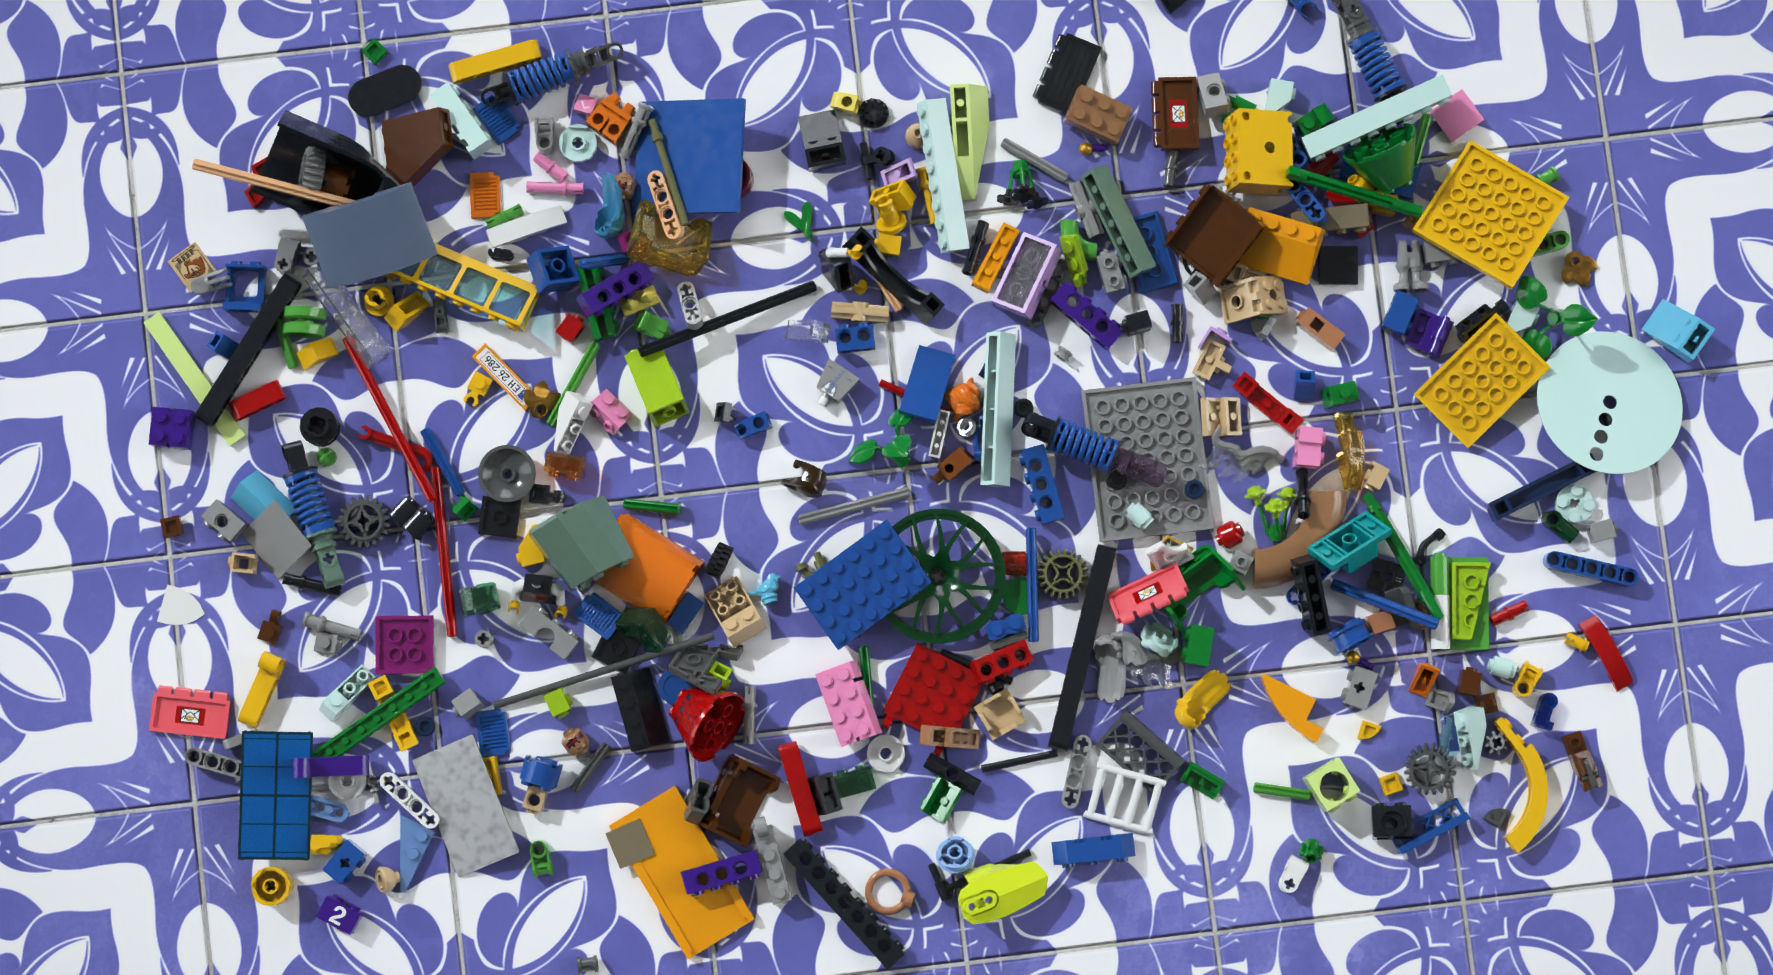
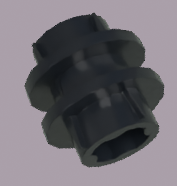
(308, 425)

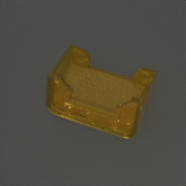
(652, 246)

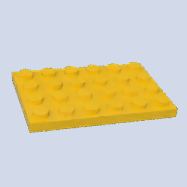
(1481, 380)

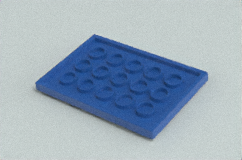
(862, 584)

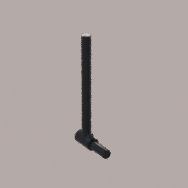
(945, 889)

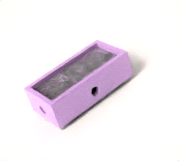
(1027, 275)

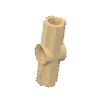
(860, 312)

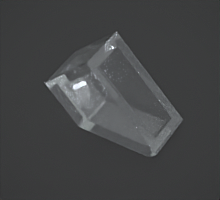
(808, 331)

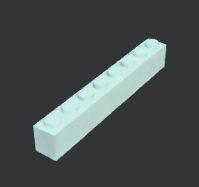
(1377, 117)
(942, 175)
(998, 409)

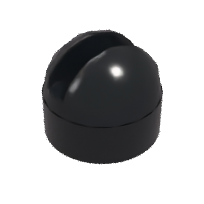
(995, 687)

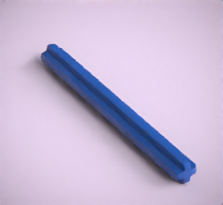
(1032, 585)
(1384, 604)

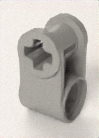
(544, 132)
(287, 253)

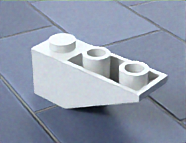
(571, 418)

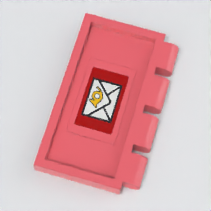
(1147, 593)
(190, 714)

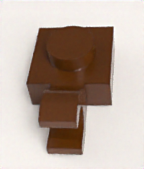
(270, 629)

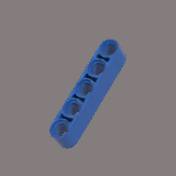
(1600, 568)

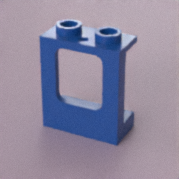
(245, 304)

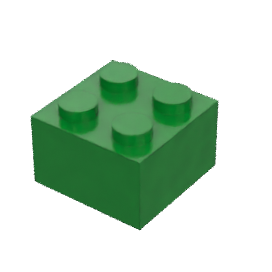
(1197, 646)

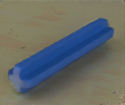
(603, 261)

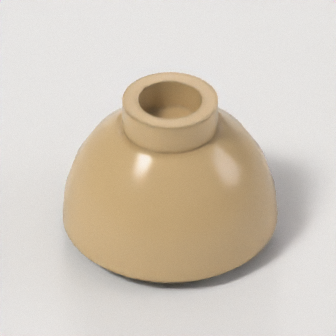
(913, 136)
(386, 879)

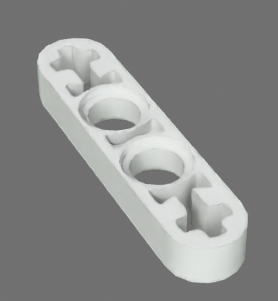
(408, 802)

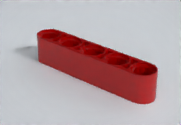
(800, 788)

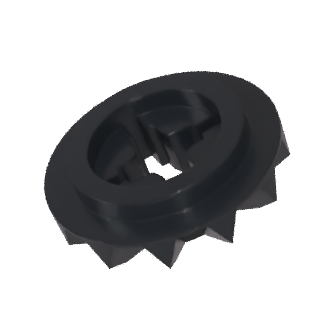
(880, 118)

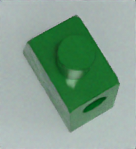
(1340, 395)

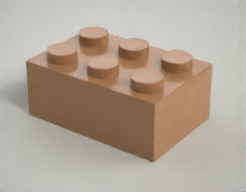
(1097, 115)

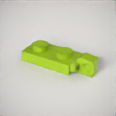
(1074, 258)

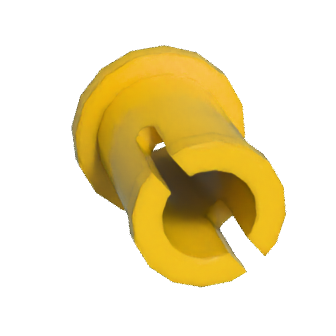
(1578, 642)

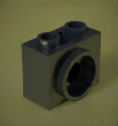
(1399, 813)

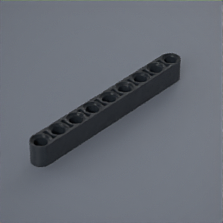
(248, 350)

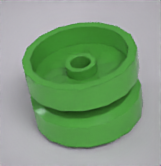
(304, 321)

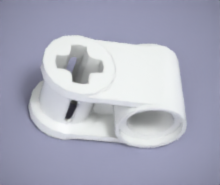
(1294, 871)

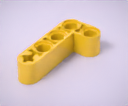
(261, 691)

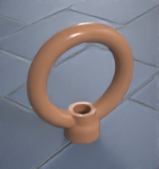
(907, 897)

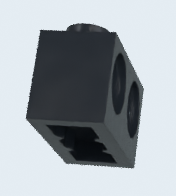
(825, 793)

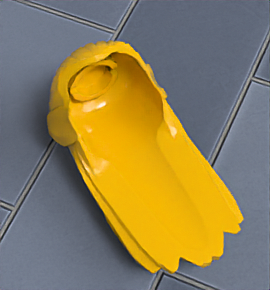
(1201, 698)

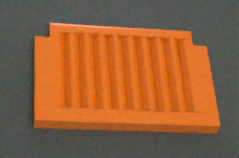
(485, 194)

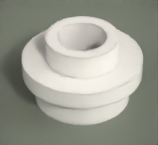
(962, 425)

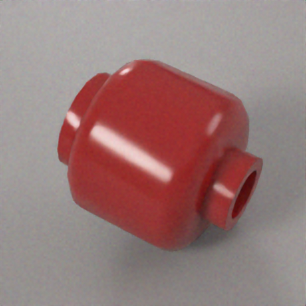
(1230, 534)

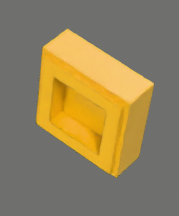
(1390, 784)

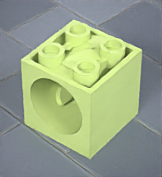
(1313, 783)

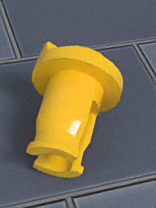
(890, 220)
(370, 304)

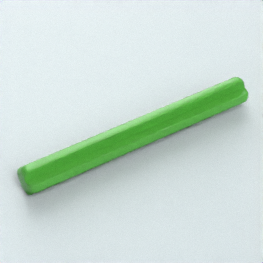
(576, 379)

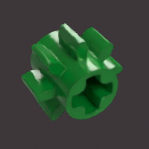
(1311, 851)

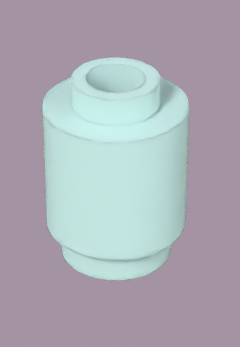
(1139, 515)
(1502, 667)

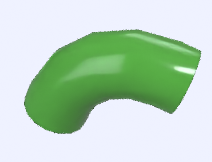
(1070, 227)

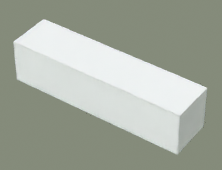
(939, 434)

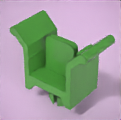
(651, 325)

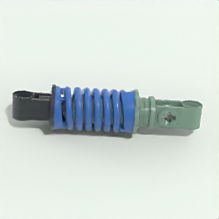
(311, 511)

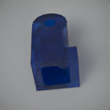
(1543, 711)

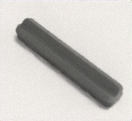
(590, 767)

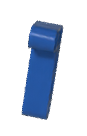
(1304, 193)

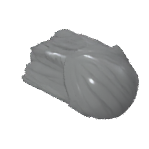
(1111, 668)

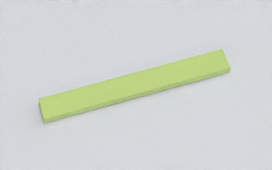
(191, 374)

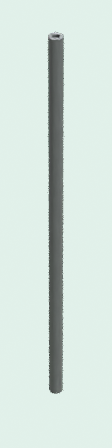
(603, 670)

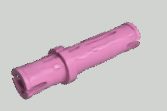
(555, 188)

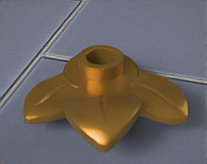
(1580, 271)
(540, 396)

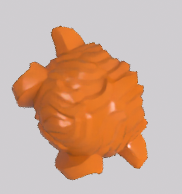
(963, 399)

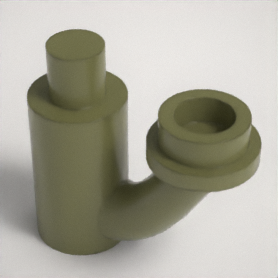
(820, 561)

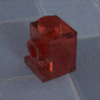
(1017, 558)

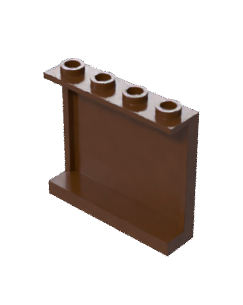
(1214, 233)

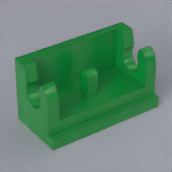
(1202, 780)

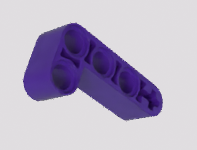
(330, 766)

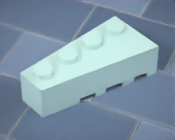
(462, 122)

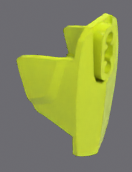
(1008, 886)

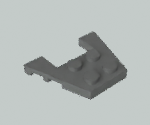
(696, 661)

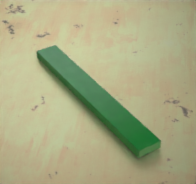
(381, 715)

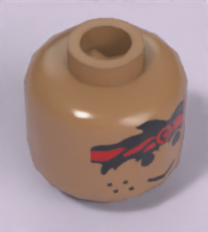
(627, 184)
(575, 741)

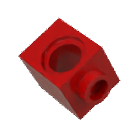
(571, 328)

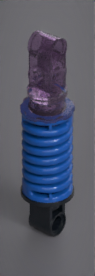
(1106, 454)

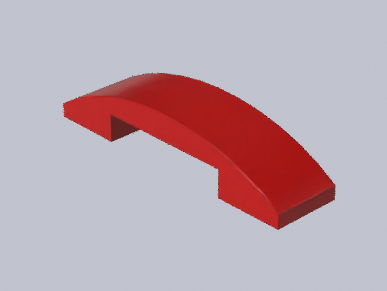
(1267, 404)
(1607, 652)

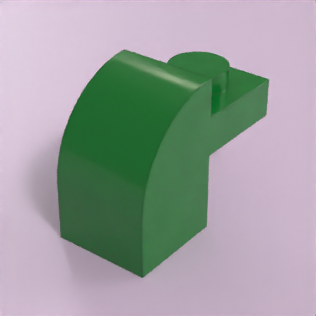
(1315, 120)

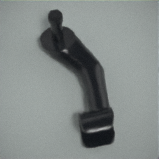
(1420, 558)

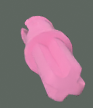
(550, 167)

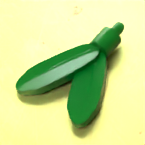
(803, 223)

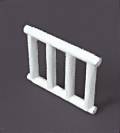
(1109, 817)

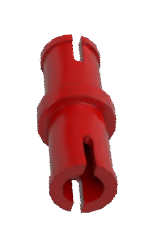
(1508, 613)

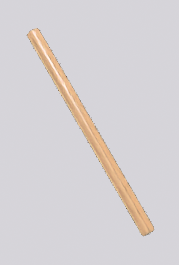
(269, 183)

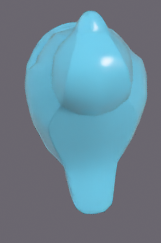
(768, 590)

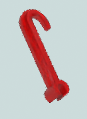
(389, 441)

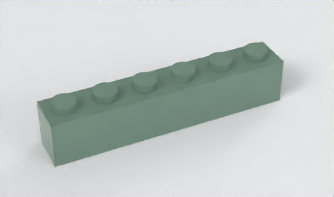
(1118, 221)

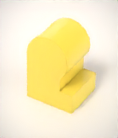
(846, 103)

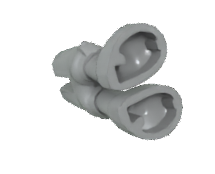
(1412, 261)

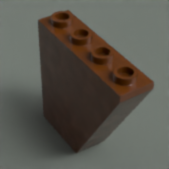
(416, 143)

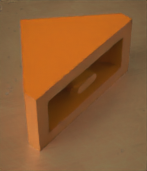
(1423, 679)

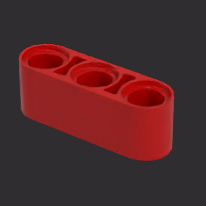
(257, 400)

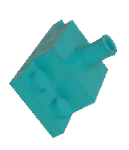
(1351, 543)

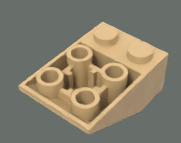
(735, 611)

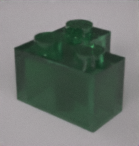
(645, 626)

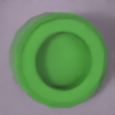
(326, 457)

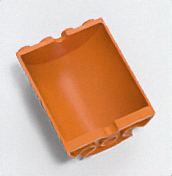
(656, 574)

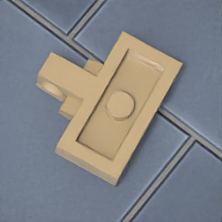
(1211, 361)

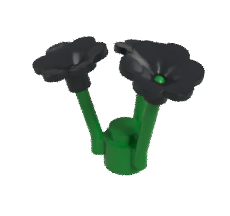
(1024, 192)

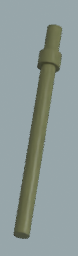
(657, 138)

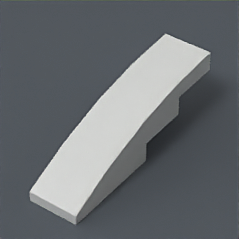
(526, 226)

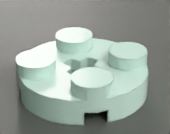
(571, 135)
(1578, 493)
(1159, 639)

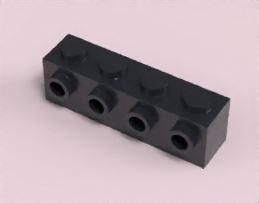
(1310, 595)

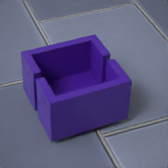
(171, 427)

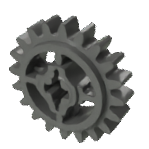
(347, 523)

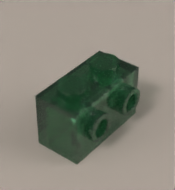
(854, 781)

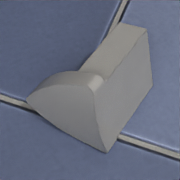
(1262, 327)
(1440, 700)

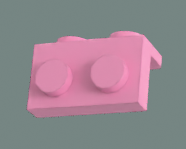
(610, 412)

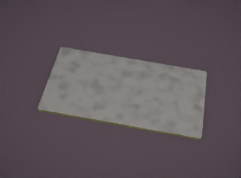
(468, 805)

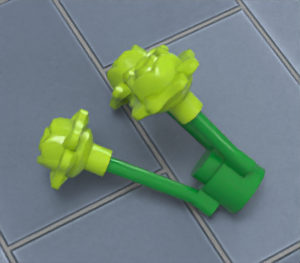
(1275, 506)

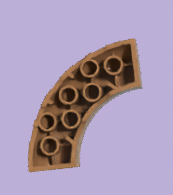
(1273, 563)

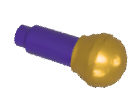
(1086, 148)
(1354, 657)

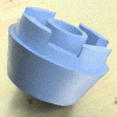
(955, 855)

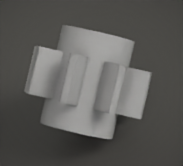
(1490, 744)

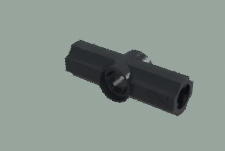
(963, 780)

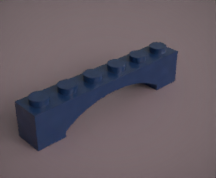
(1537, 490)

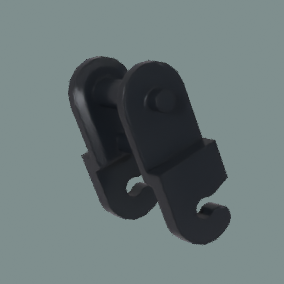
(501, 254)

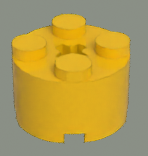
(261, 888)

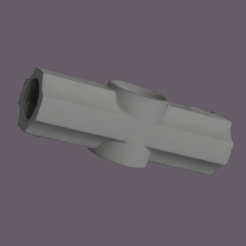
(1086, 210)

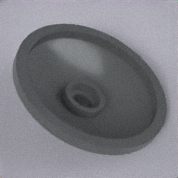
(499, 462)

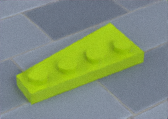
(1466, 596)

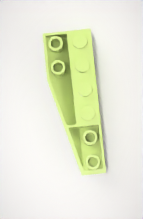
(969, 133)

